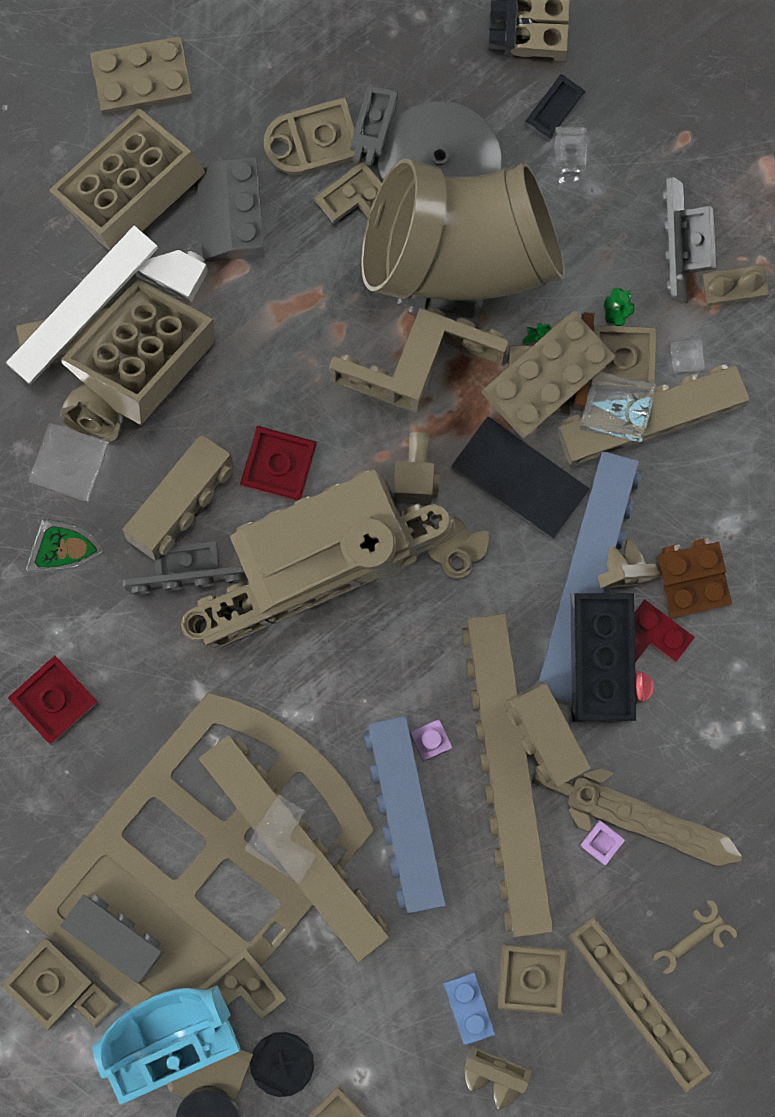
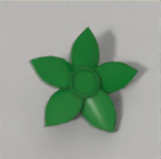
(536, 334)

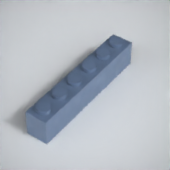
(406, 815)

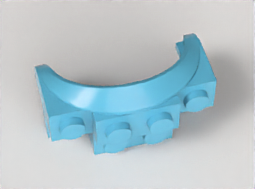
(166, 1039)

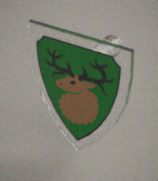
(61, 547)

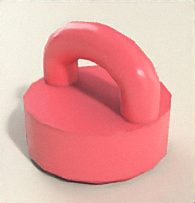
(644, 687)

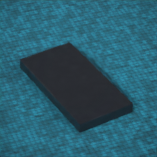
(520, 478)
(603, 657)

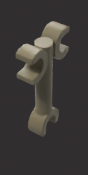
(713, 926)

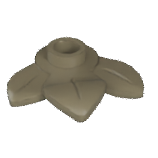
(462, 546)

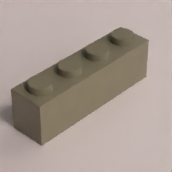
(179, 497)

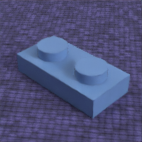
(469, 1009)

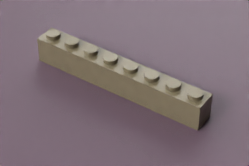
(323, 882)

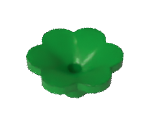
(618, 306)

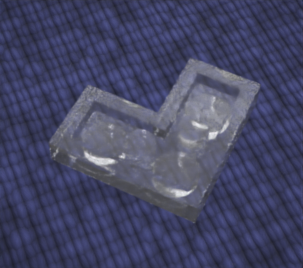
(273, 844)

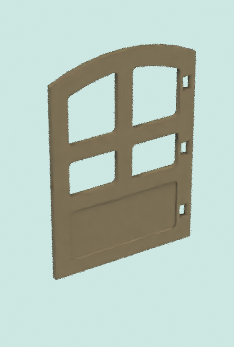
(167, 908)

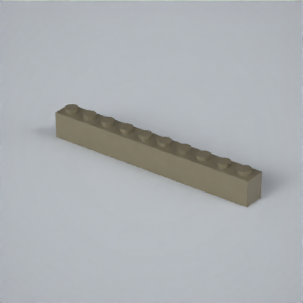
(509, 778)

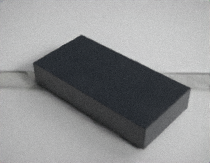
(555, 107)

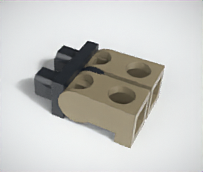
(531, 28)

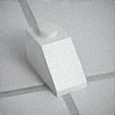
(175, 273)

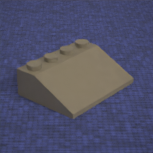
(128, 179)
(140, 350)

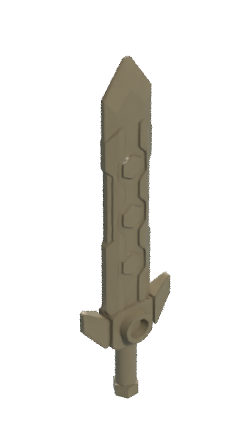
(636, 816)

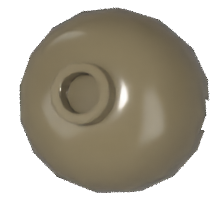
(91, 414)

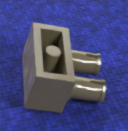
(416, 477)

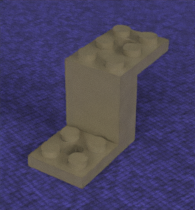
(419, 359)

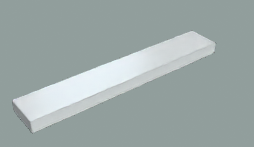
(82, 305)

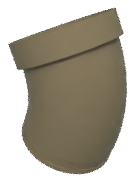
(459, 235)

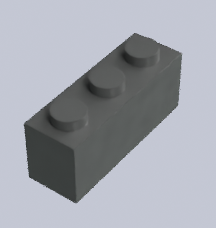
(112, 937)

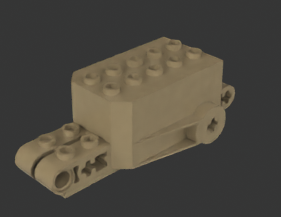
(316, 554)

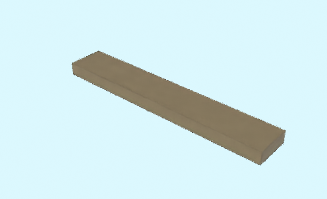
(639, 1004)

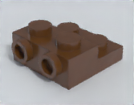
(693, 578)

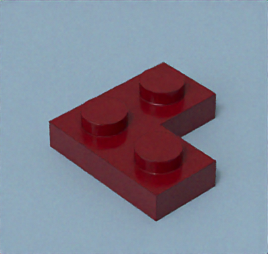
(660, 632)

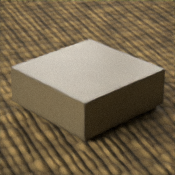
(95, 1004)

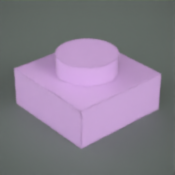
(431, 740)
(602, 843)

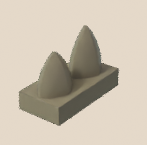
(735, 285)
(627, 569)
(508, 1076)

